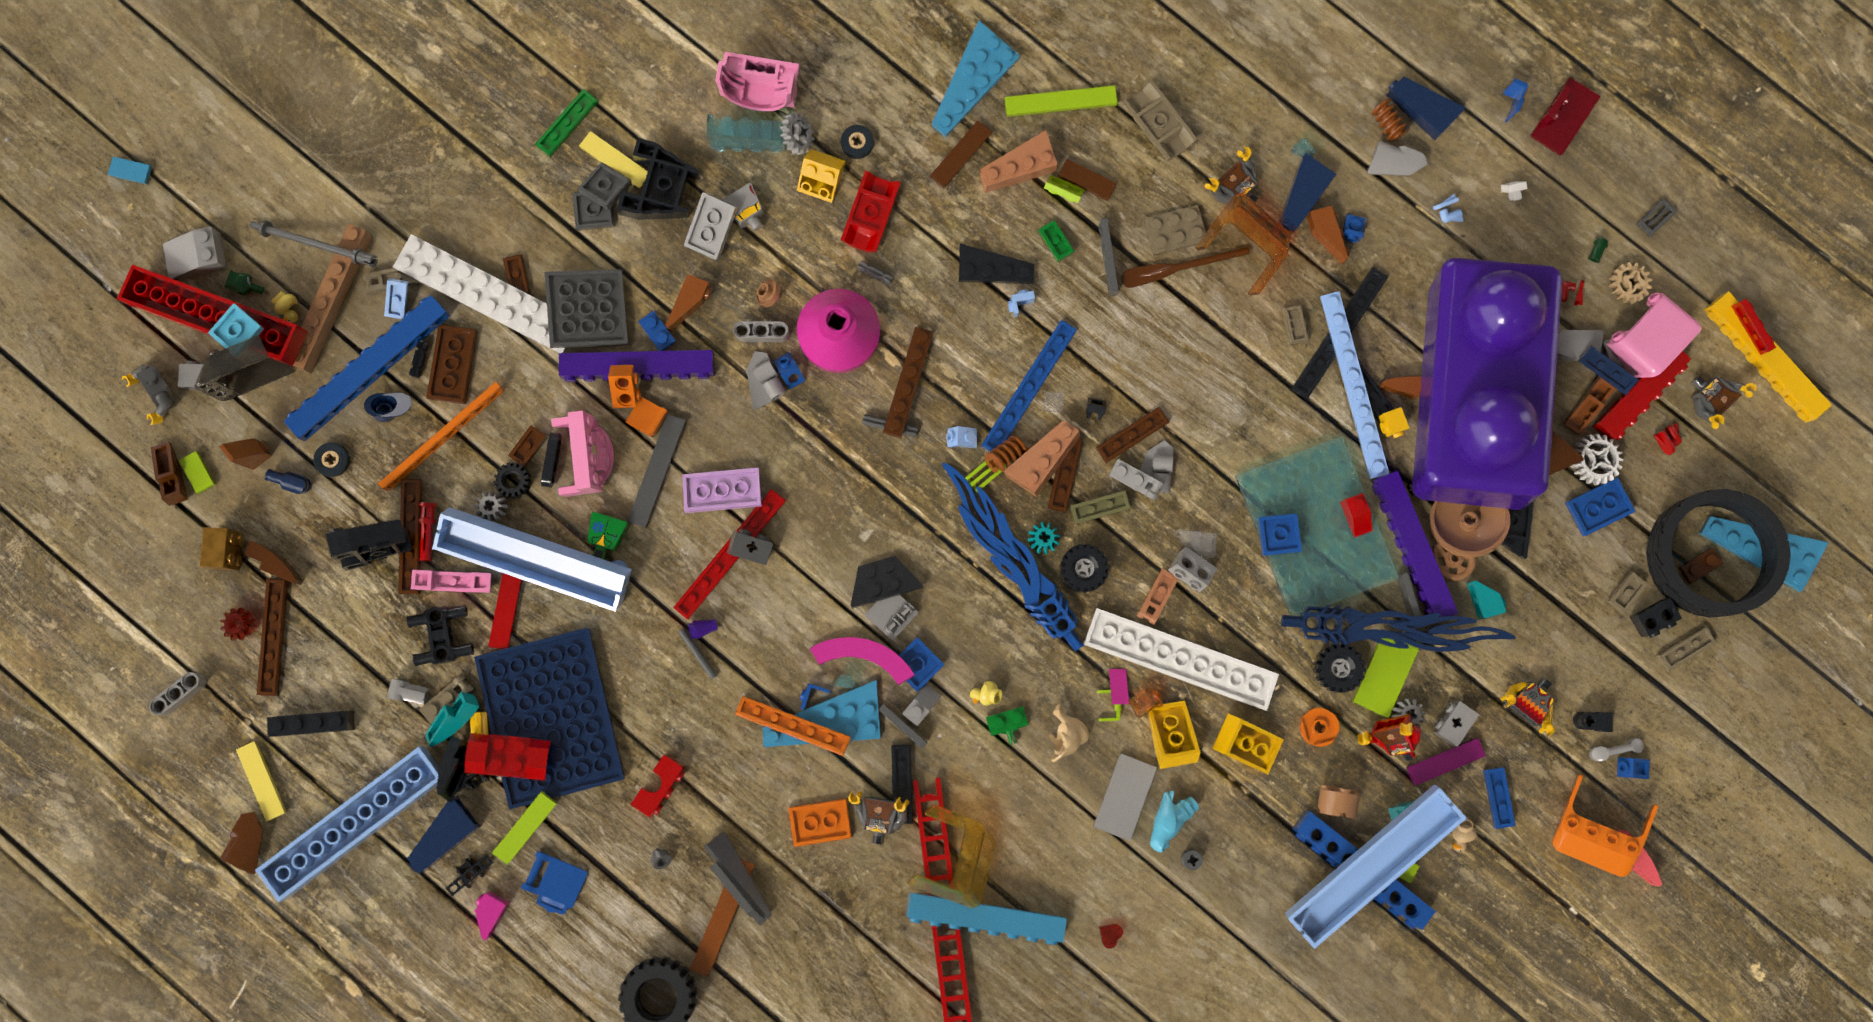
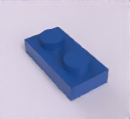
(657, 331)

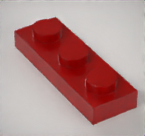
(1753, 326)

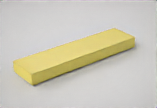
(614, 159)
(261, 781)

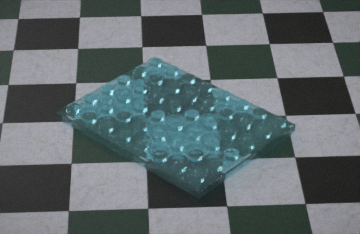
(1331, 559)

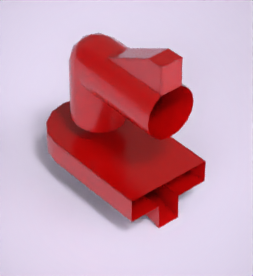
(1570, 286)
(1667, 445)

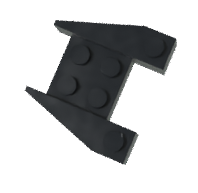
(662, 186)
(368, 542)

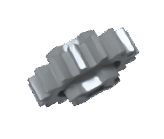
(797, 133)

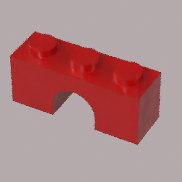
(669, 772)

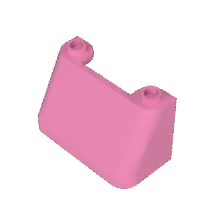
(1655, 338)

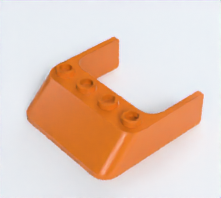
(1598, 843)

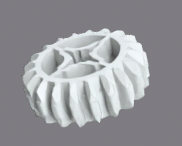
(1609, 465)

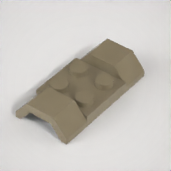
(1160, 121)

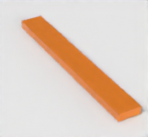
(441, 437)

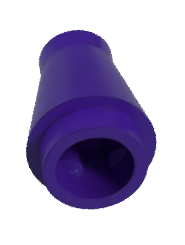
(702, 627)

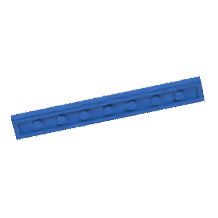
(1030, 385)

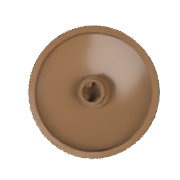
(1469, 528)

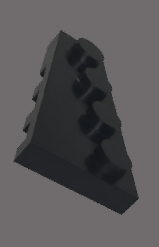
(988, 267)

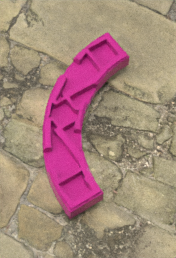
(866, 650)

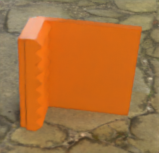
(647, 417)

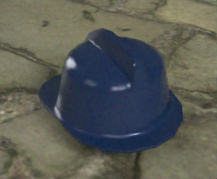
(387, 406)

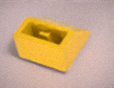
(820, 175)

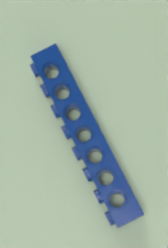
(1421, 911)

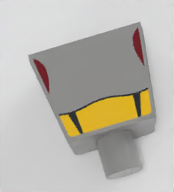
(748, 206)

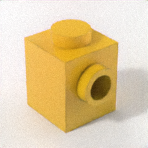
(1393, 423)

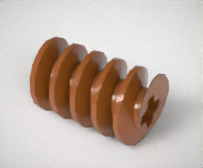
(1389, 121)
(1005, 454)

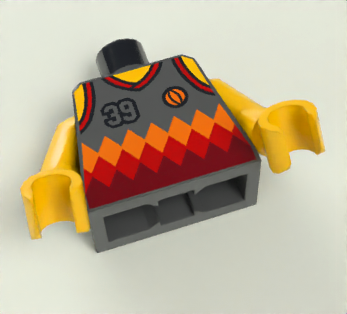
(1532, 703)

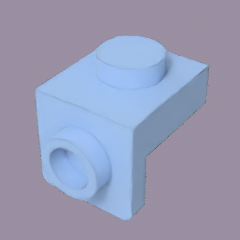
(1023, 297)
(962, 437)

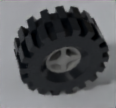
(1091, 562)
(1348, 666)

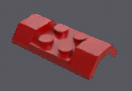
(870, 213)
(507, 756)

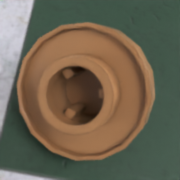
(768, 293)

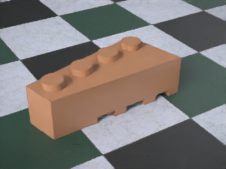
(1043, 459)

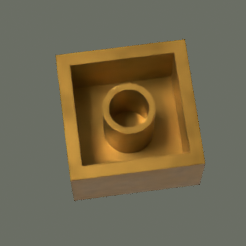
(221, 549)

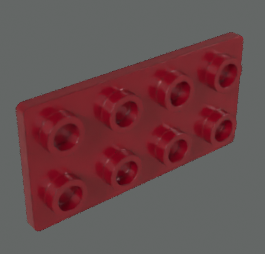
(1565, 116)

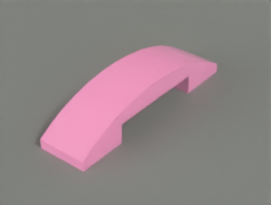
(451, 581)

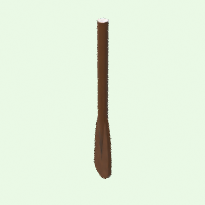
(1150, 273)

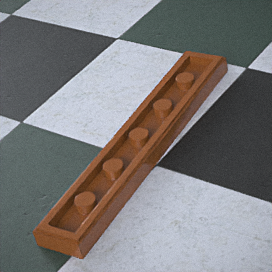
(717, 929)

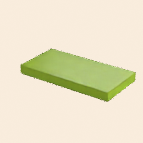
(1384, 678)

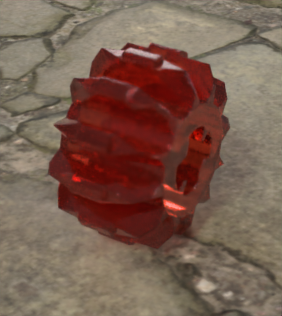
(230, 624)

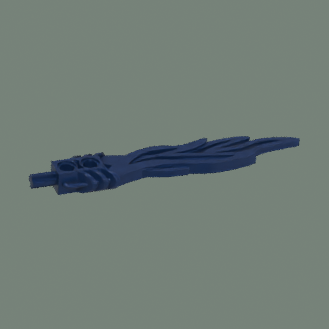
(1409, 636)

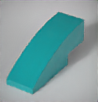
(451, 718)

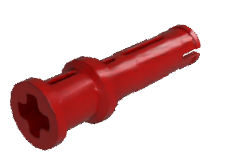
(427, 521)

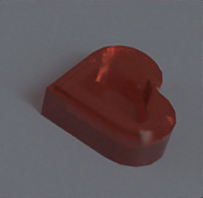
(1110, 935)

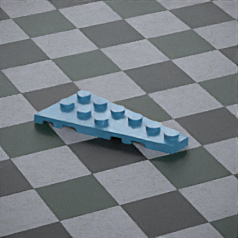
(978, 71)
(1743, 542)
(850, 714)

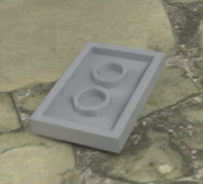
(710, 226)

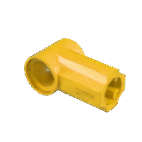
(479, 723)

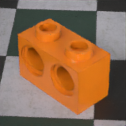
(620, 387)

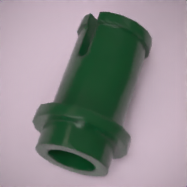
(1598, 249)

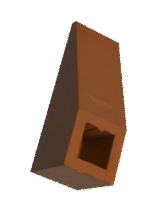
(1326, 230)

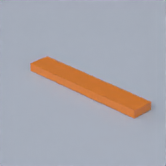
(793, 725)

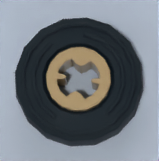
(866, 139)
(326, 468)

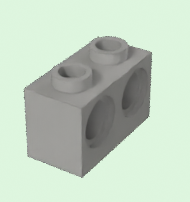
(1194, 567)

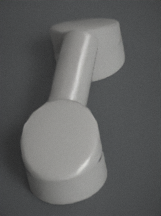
(1601, 753)

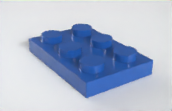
(1600, 507)

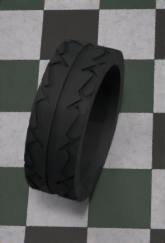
(1764, 524)

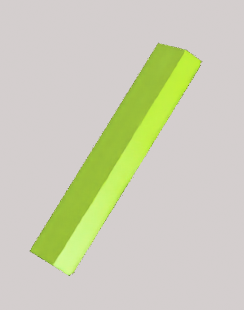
(524, 827)

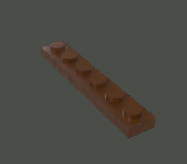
(908, 382)

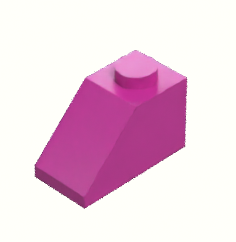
(489, 913)

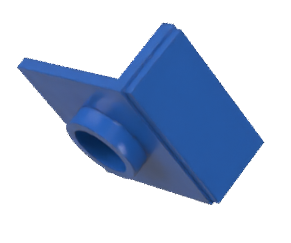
(1515, 90)

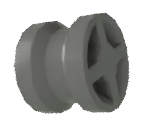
(1188, 858)

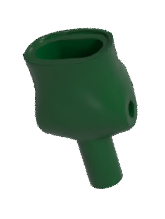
(241, 283)

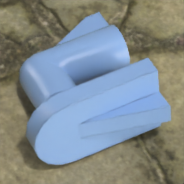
(1452, 216)

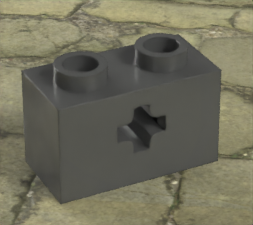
(758, 554)

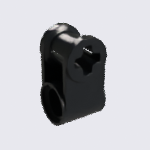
(1595, 721)

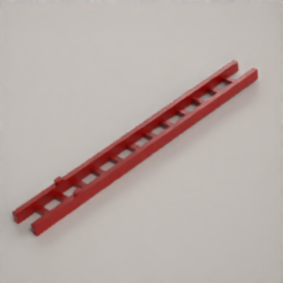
(930, 797)

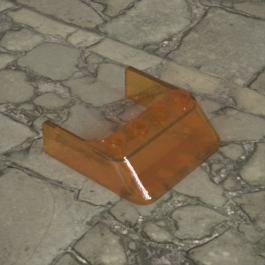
(1259, 228)

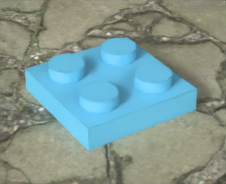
(235, 327)

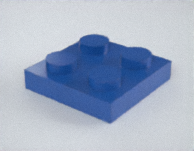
(1279, 534)
(921, 662)

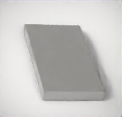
(1124, 797)

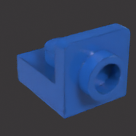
(1353, 228)
(1633, 768)

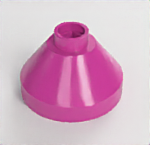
(838, 349)

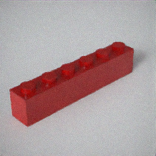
(1637, 400)

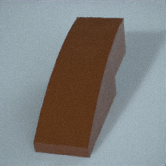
(168, 474)
(272, 562)

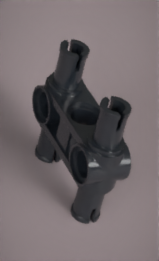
(440, 635)

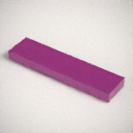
(1445, 761)

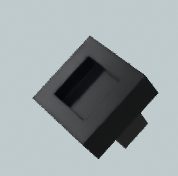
(1095, 406)

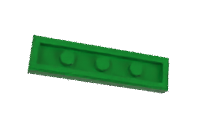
(566, 123)

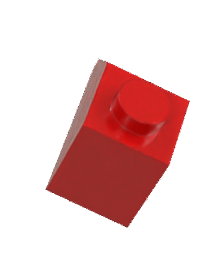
(1357, 514)

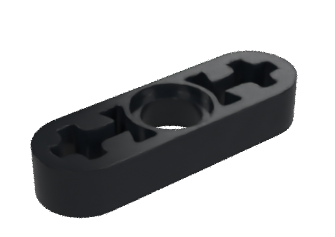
(551, 459)

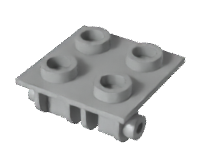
(891, 615)

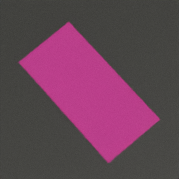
(1119, 686)

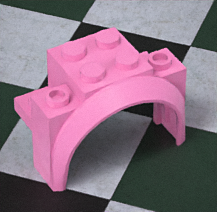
(759, 82)

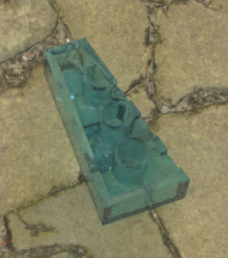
(744, 134)

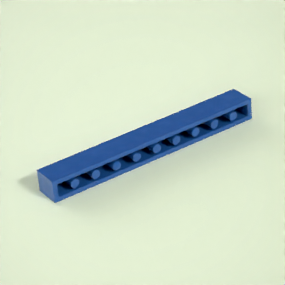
(366, 368)

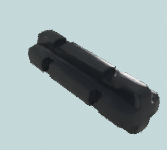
(418, 359)

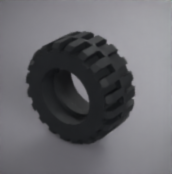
(664, 969)

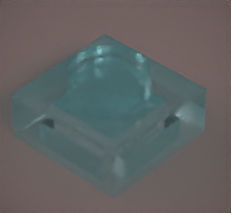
(845, 681)

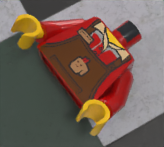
(1394, 735)

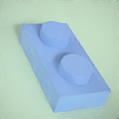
(396, 298)

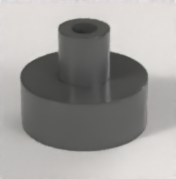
(660, 859)

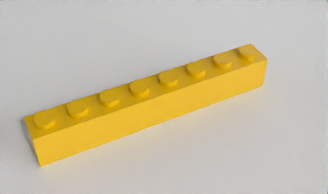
(1773, 365)

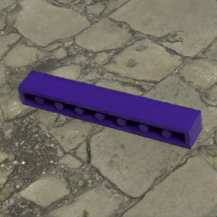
(646, 363)
(1413, 545)

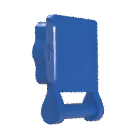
(558, 885)

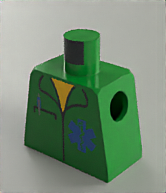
(606, 533)

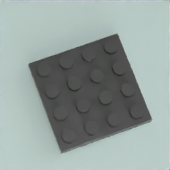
(585, 308)

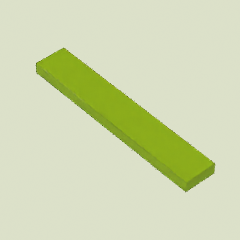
(1060, 101)

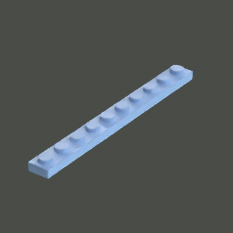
(1354, 385)

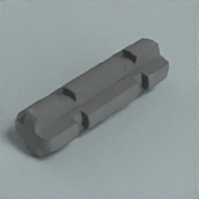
(875, 272)

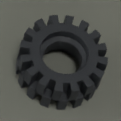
(509, 469)

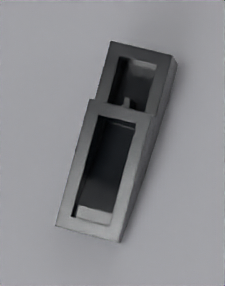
(452, 769)

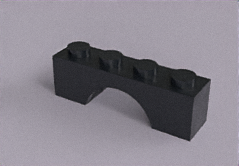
(310, 723)

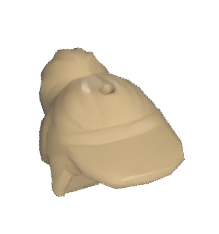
(1070, 734)

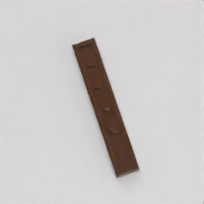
(409, 514)
(272, 637)

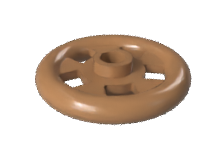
(1462, 572)

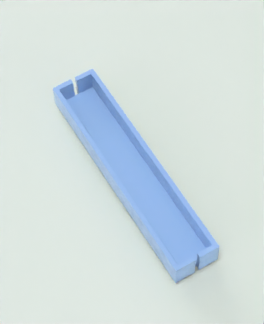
(531, 558)
(1375, 866)

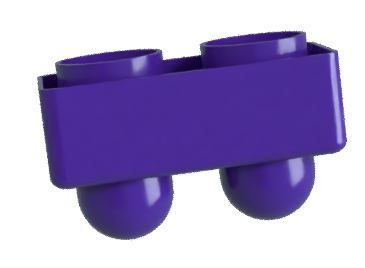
(1488, 384)

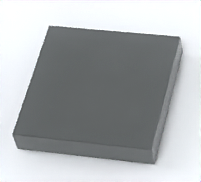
(604, 186)
(590, 214)

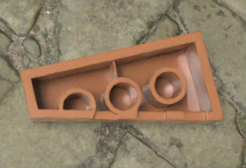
(1021, 164)

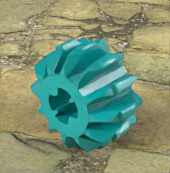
(1047, 532)

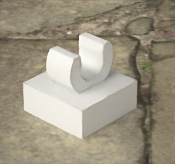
(1514, 189)

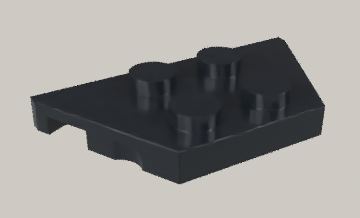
(1519, 531)
(882, 581)

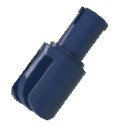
(289, 481)

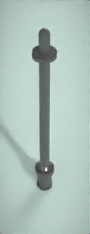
(358, 255)

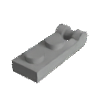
(1136, 479)

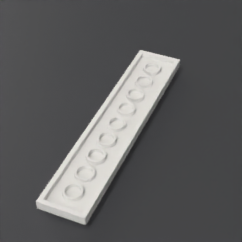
(475, 289)
(1181, 659)

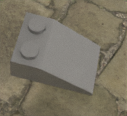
(194, 253)

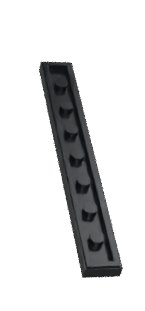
(1325, 353)

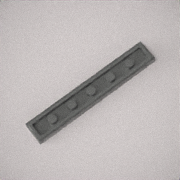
(656, 471)

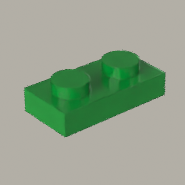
(1055, 241)

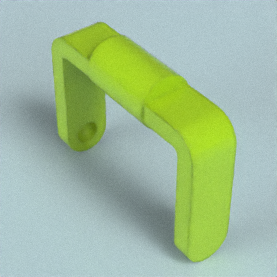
(1117, 707)

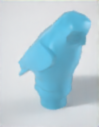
(1170, 820)

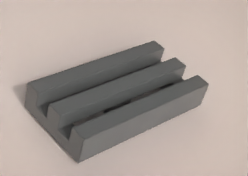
(1645, 227)

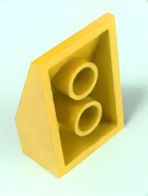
(1173, 735)
(1248, 743)

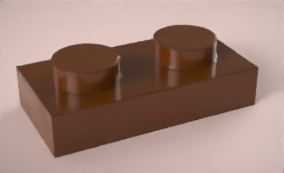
(527, 446)
(1700, 565)

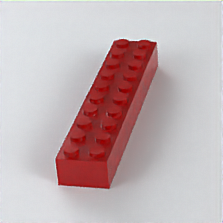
(202, 310)

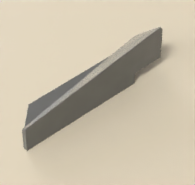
(736, 879)

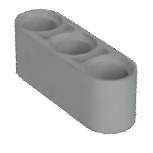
(753, 326)
(169, 697)

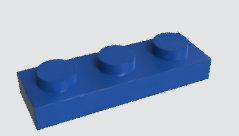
(1499, 798)

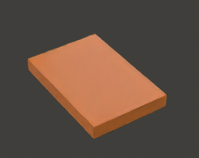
(820, 822)

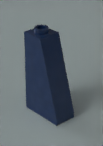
(1425, 107)
(1307, 187)
(444, 834)

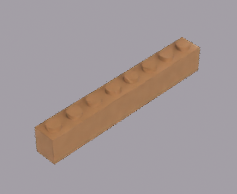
(330, 298)

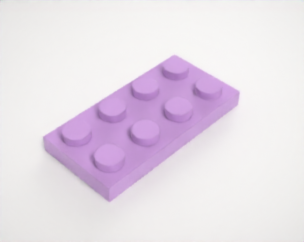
(721, 490)

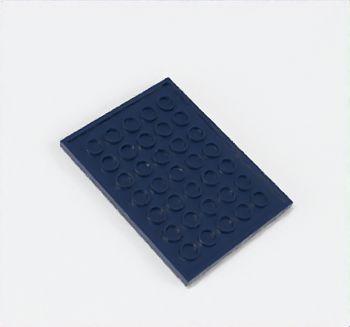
(558, 696)

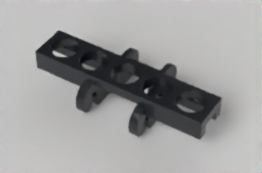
(471, 783)
(465, 880)

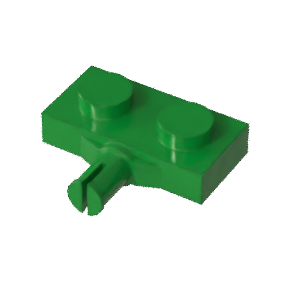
(1007, 723)

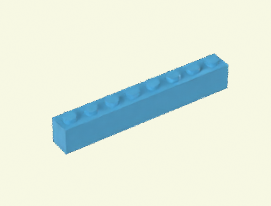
(986, 917)

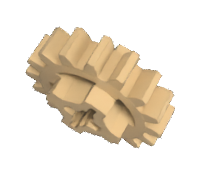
(1631, 282)

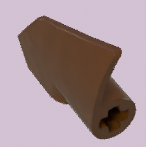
(244, 843)

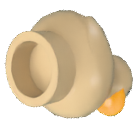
(1463, 834)

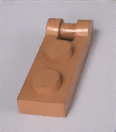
(1158, 596)

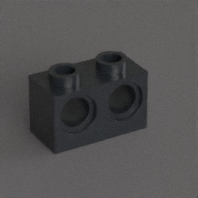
(1654, 615)

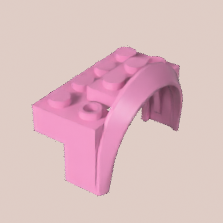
(583, 434)

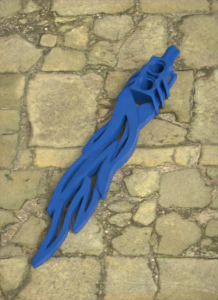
(999, 557)

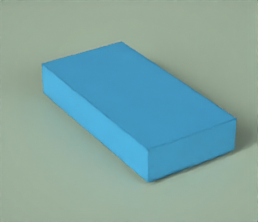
(129, 170)

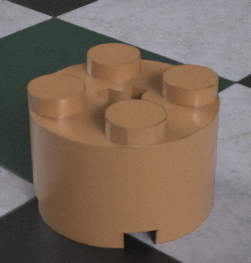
(1338, 801)

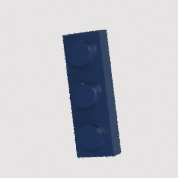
(1608, 370)

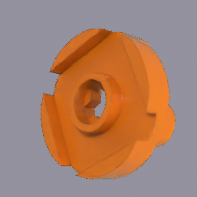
(1324, 717)

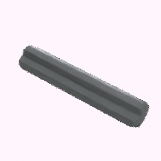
(878, 422)

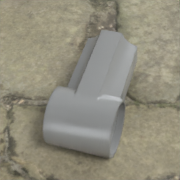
(402, 691)

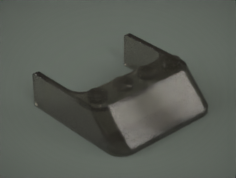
(232, 371)

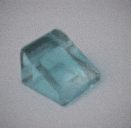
(1303, 147)

